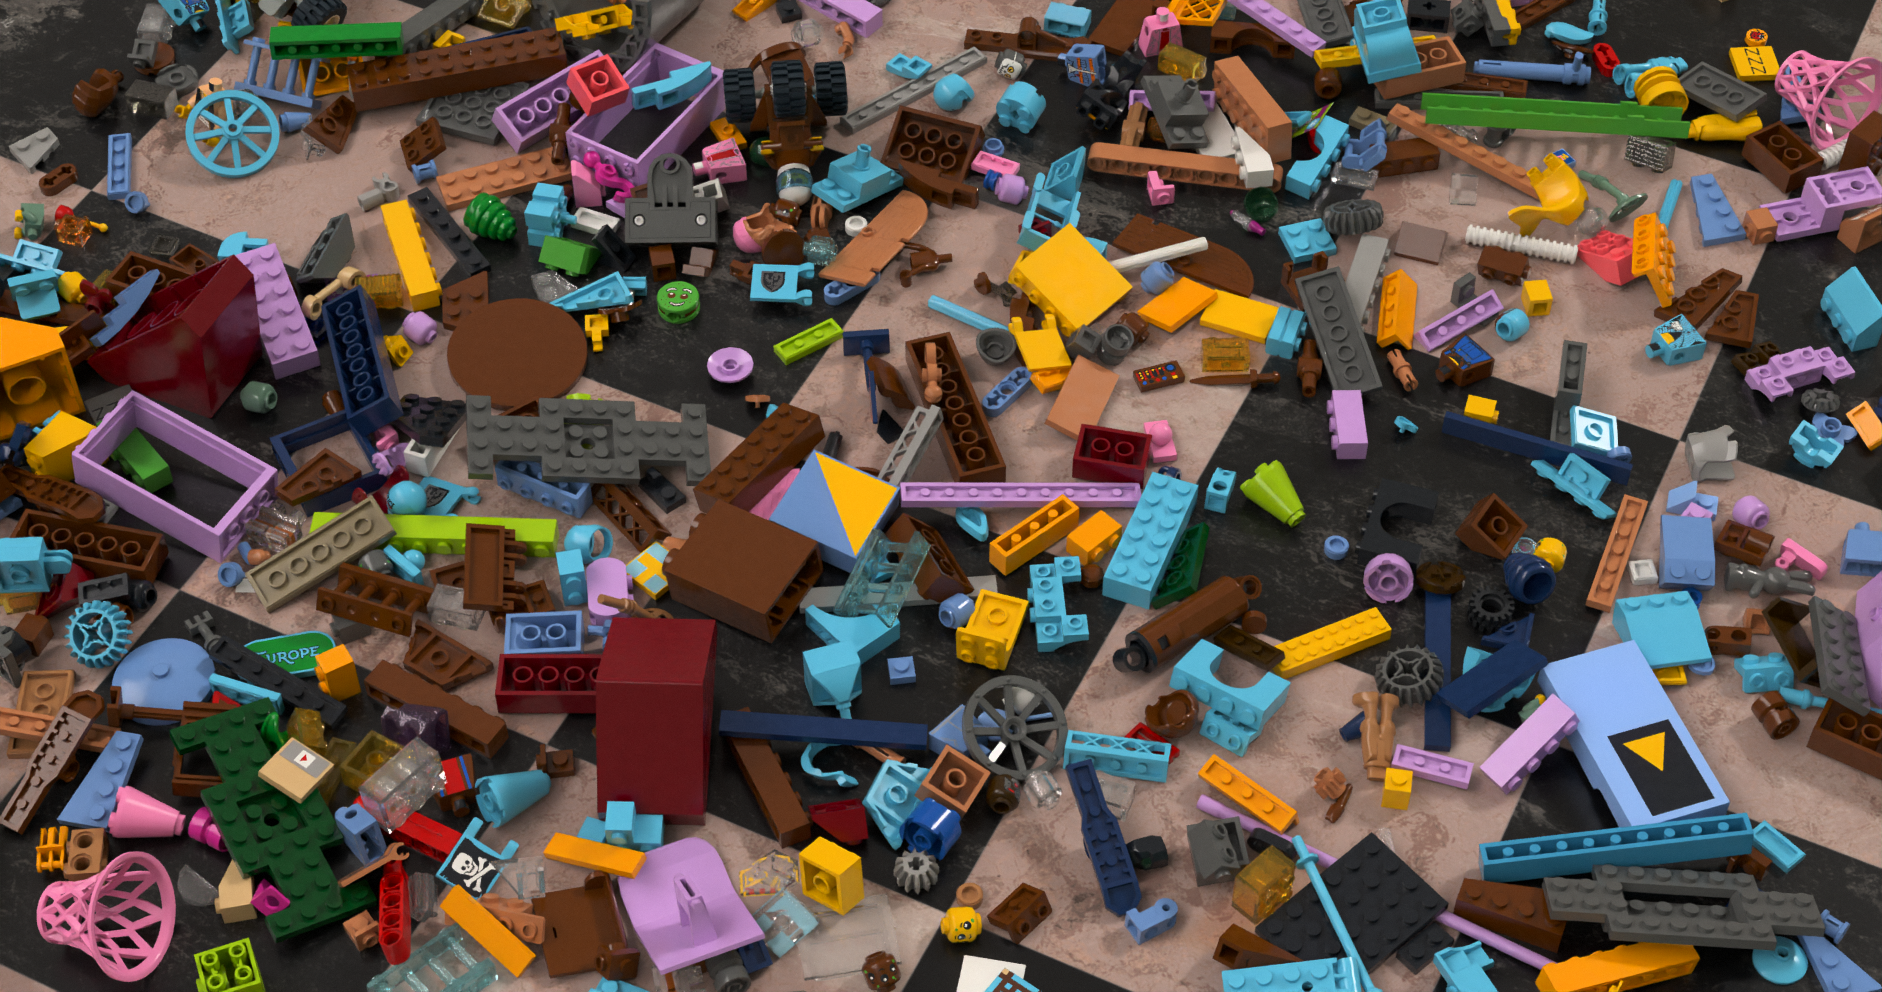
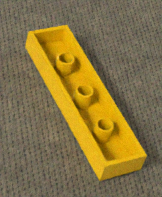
(1332, 642)

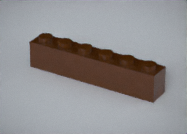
(467, 723)
(771, 788)

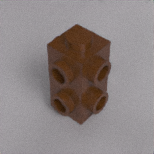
(1504, 265)

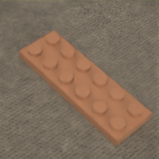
(502, 178)

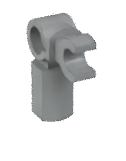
(385, 191)

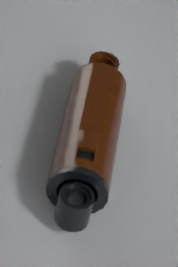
(1186, 623)

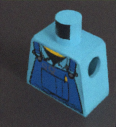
(187, 12)

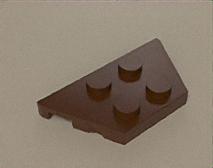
(463, 299)
(442, 659)

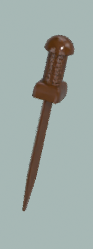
(1252, 378)

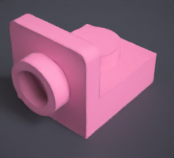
(1158, 192)

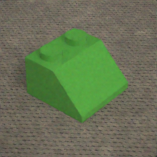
(569, 255)

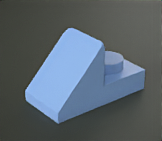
(1682, 496)

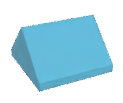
(1066, 174)

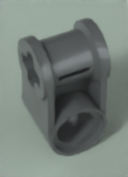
(1496, 136)

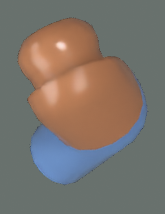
(252, 556)

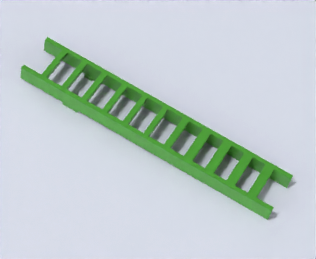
(1555, 115)

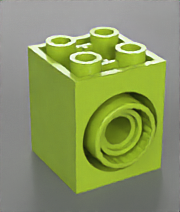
(229, 969)

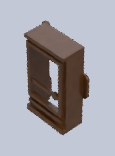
(193, 784)

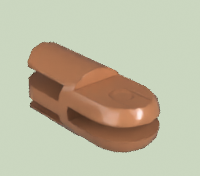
(820, 213)

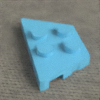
(893, 798)

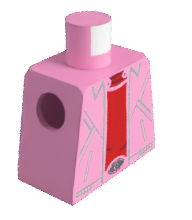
(1159, 31)
(722, 162)

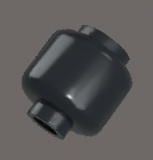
(142, 594)

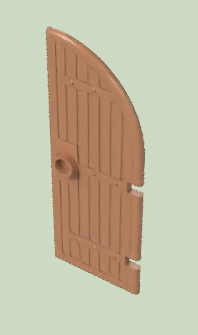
(879, 241)

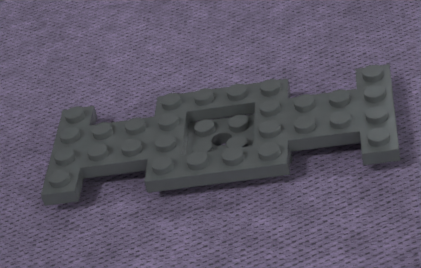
(617, 441)

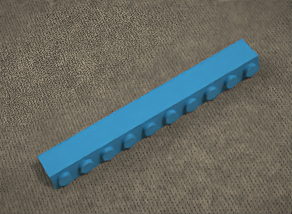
(1616, 846)

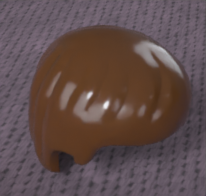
(1173, 714)

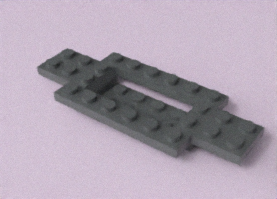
(1744, 924)

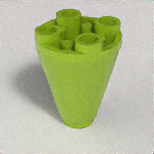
(1274, 493)

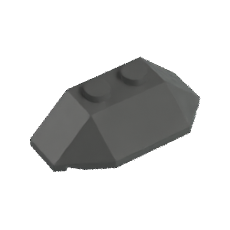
(328, 252)

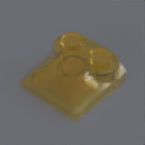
(504, 11)

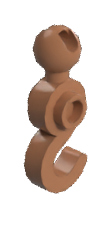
(931, 374)

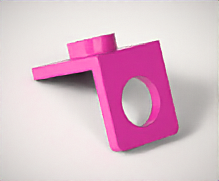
(269, 899)

